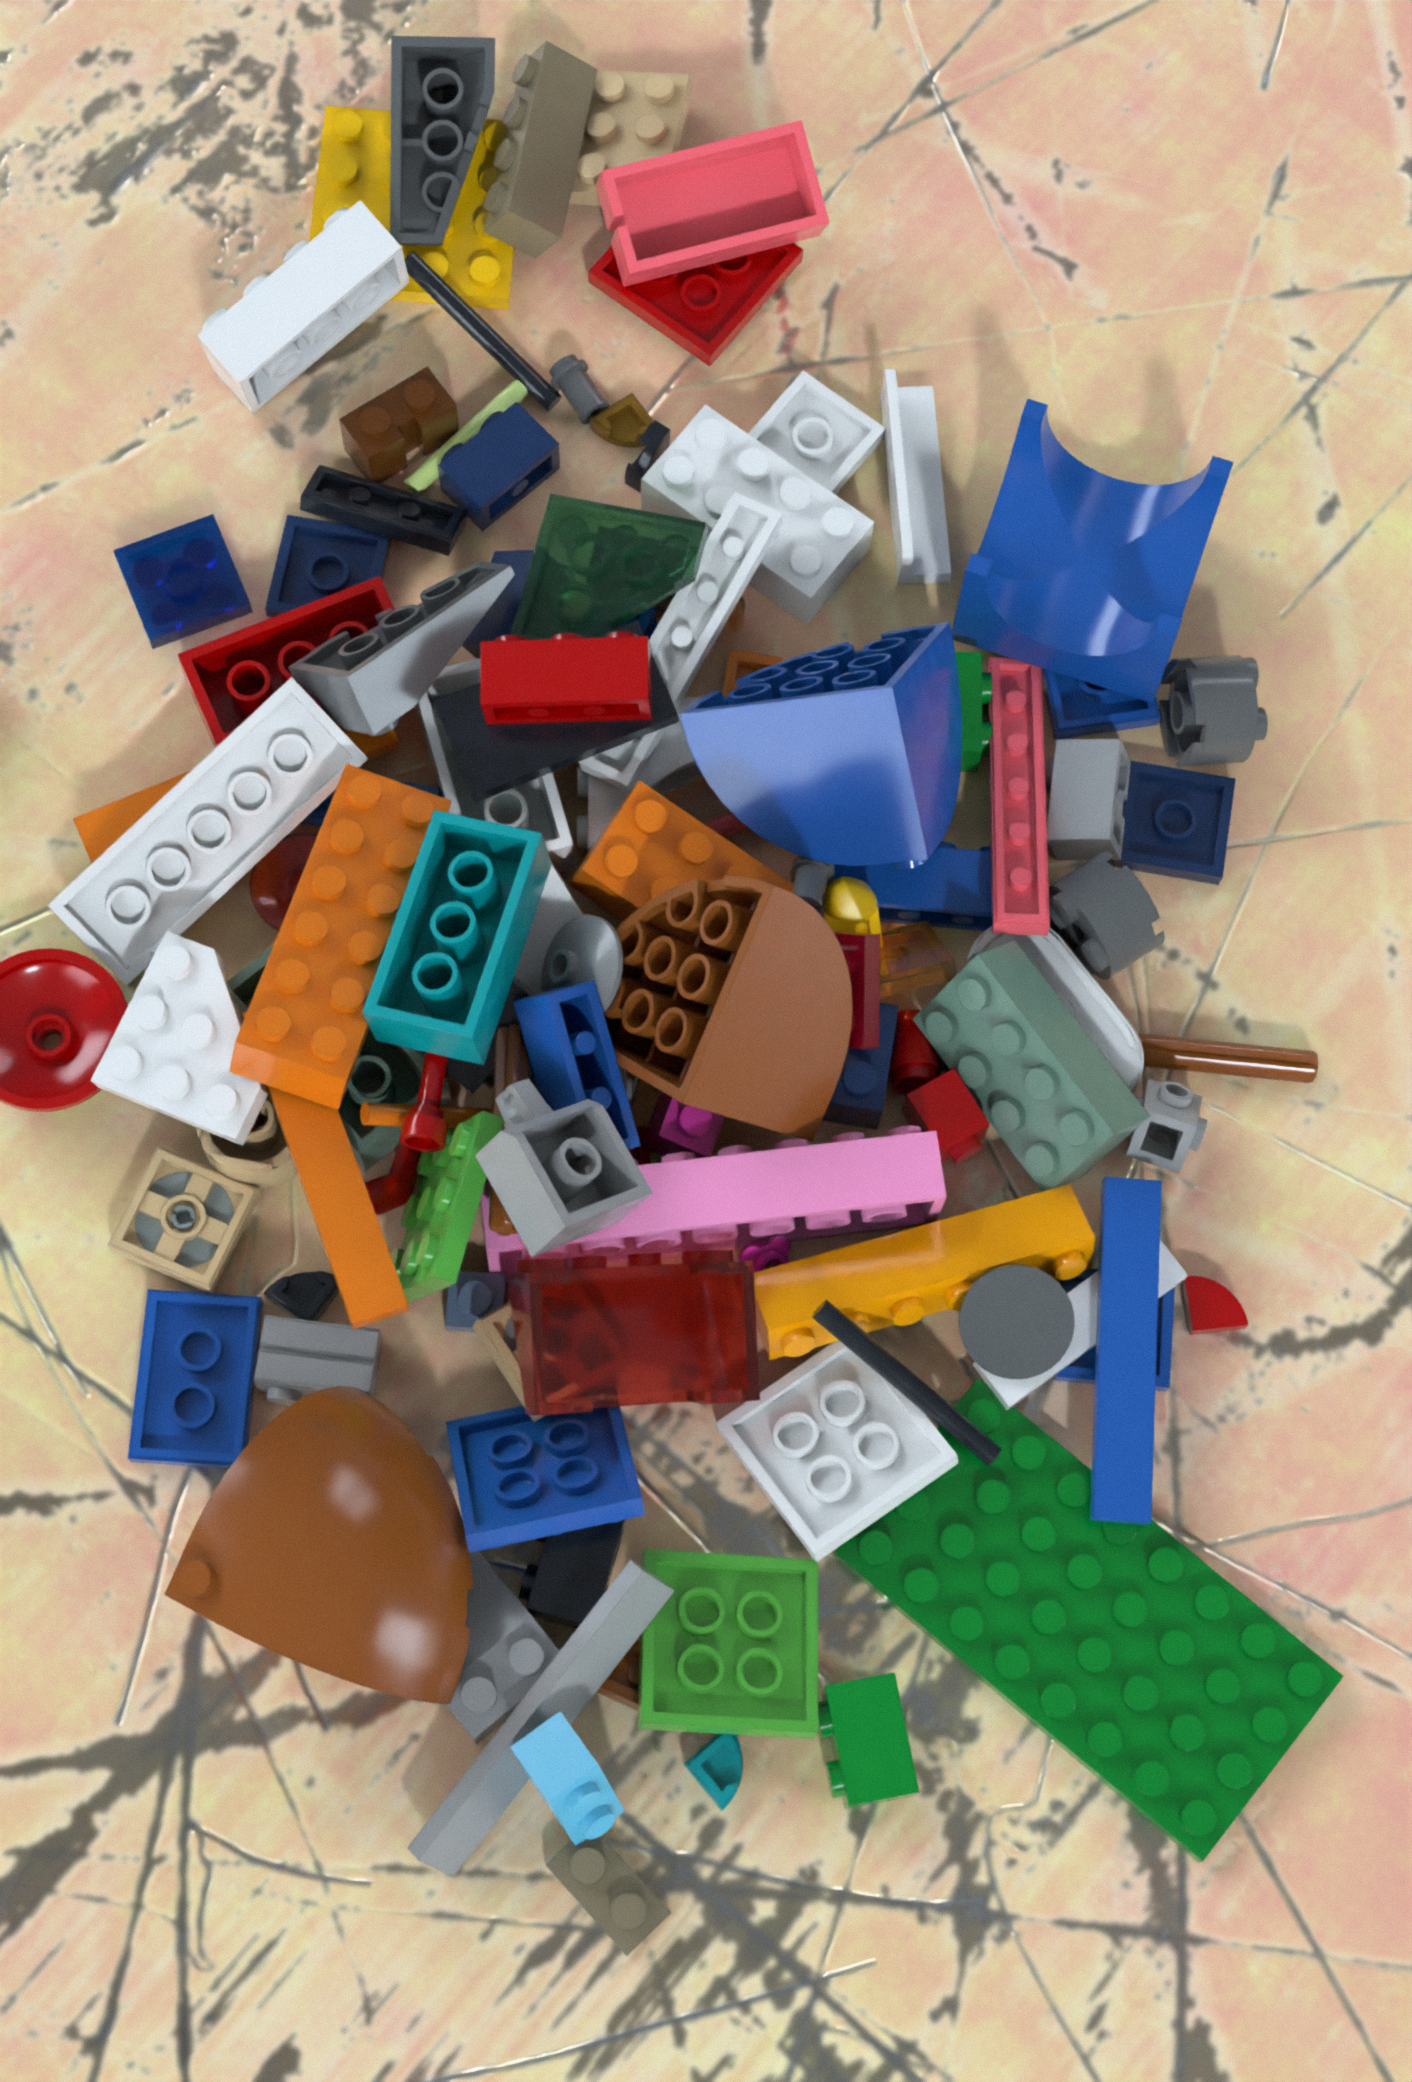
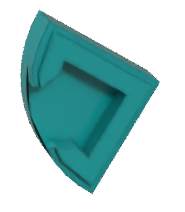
(718, 1768)

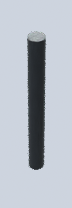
(481, 331)
(906, 1382)

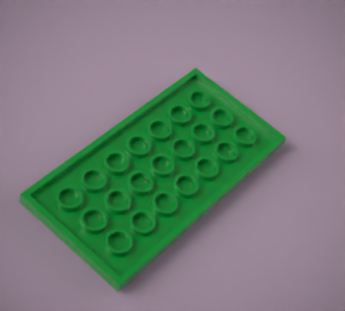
(1095, 1628)

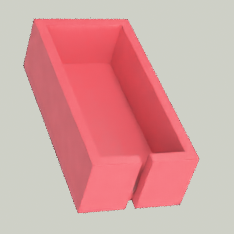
(712, 203)

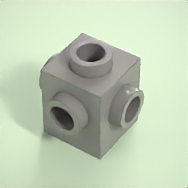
(1170, 1129)

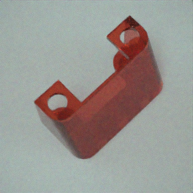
(634, 1331)

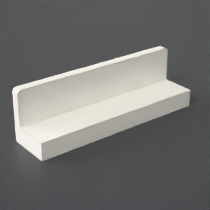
(914, 483)

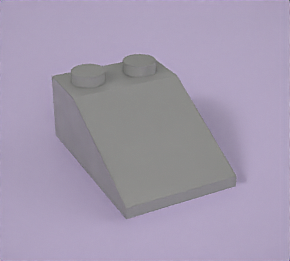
(502, 1656)

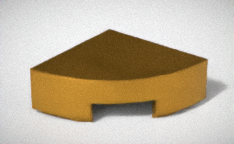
(622, 422)

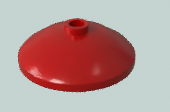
(49, 995)

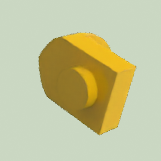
(852, 907)

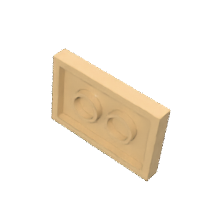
(628, 122)

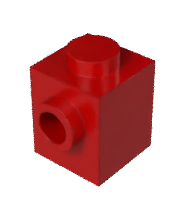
(952, 1112)

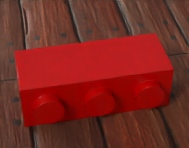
(566, 679)

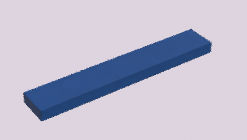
(1126, 1351)

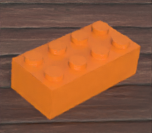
(655, 848)

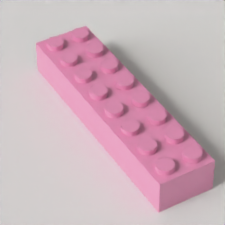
(751, 1196)

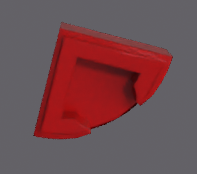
(1211, 1307)

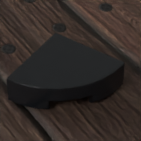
(656, 440)
(304, 1294)

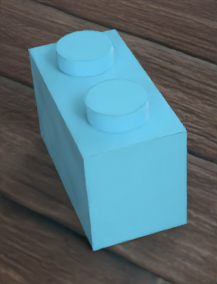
(568, 1779)

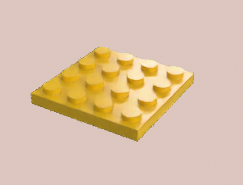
(358, 167)

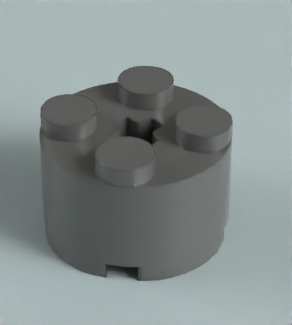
(1211, 710)
(1104, 916)

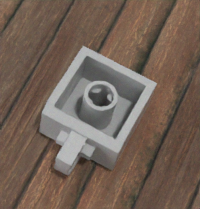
(559, 1169)

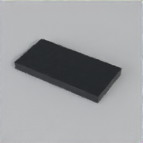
(513, 754)

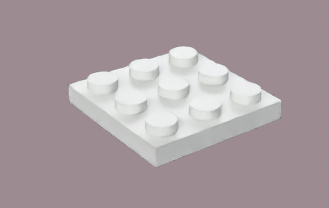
(835, 1447)

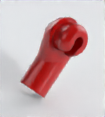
(396, 1187)

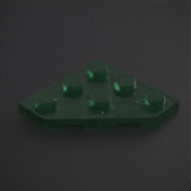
(603, 567)

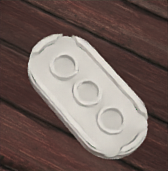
(1081, 996)

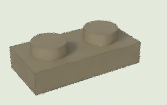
(609, 1891)

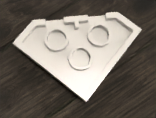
(180, 1044)

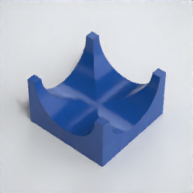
(1085, 565)

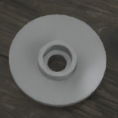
(583, 952)

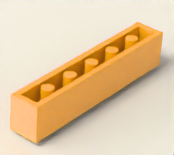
(919, 1269)

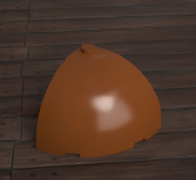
(734, 1002)
(337, 1549)

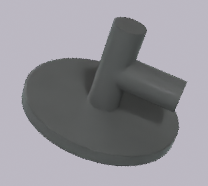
(1016, 1321)

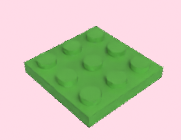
(443, 1209)
(731, 1646)

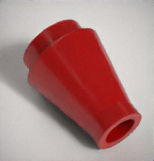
(912, 1056)

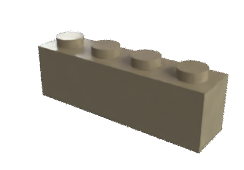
(539, 149)

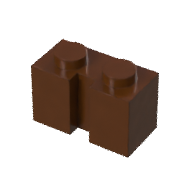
(398, 421)

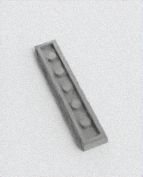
(564, 1687)

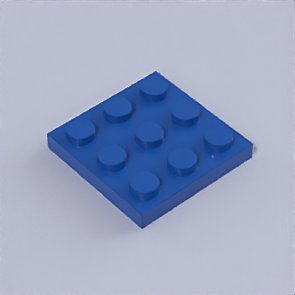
(541, 1476)

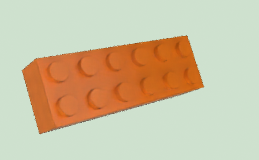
(310, 999)

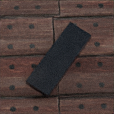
(383, 510)

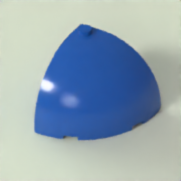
(841, 749)

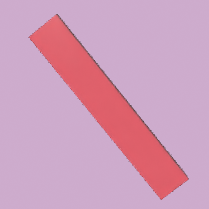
(1017, 800)

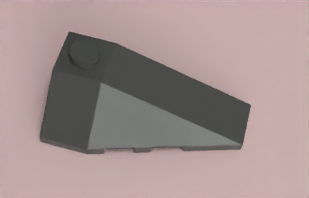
(436, 120)
(388, 669)

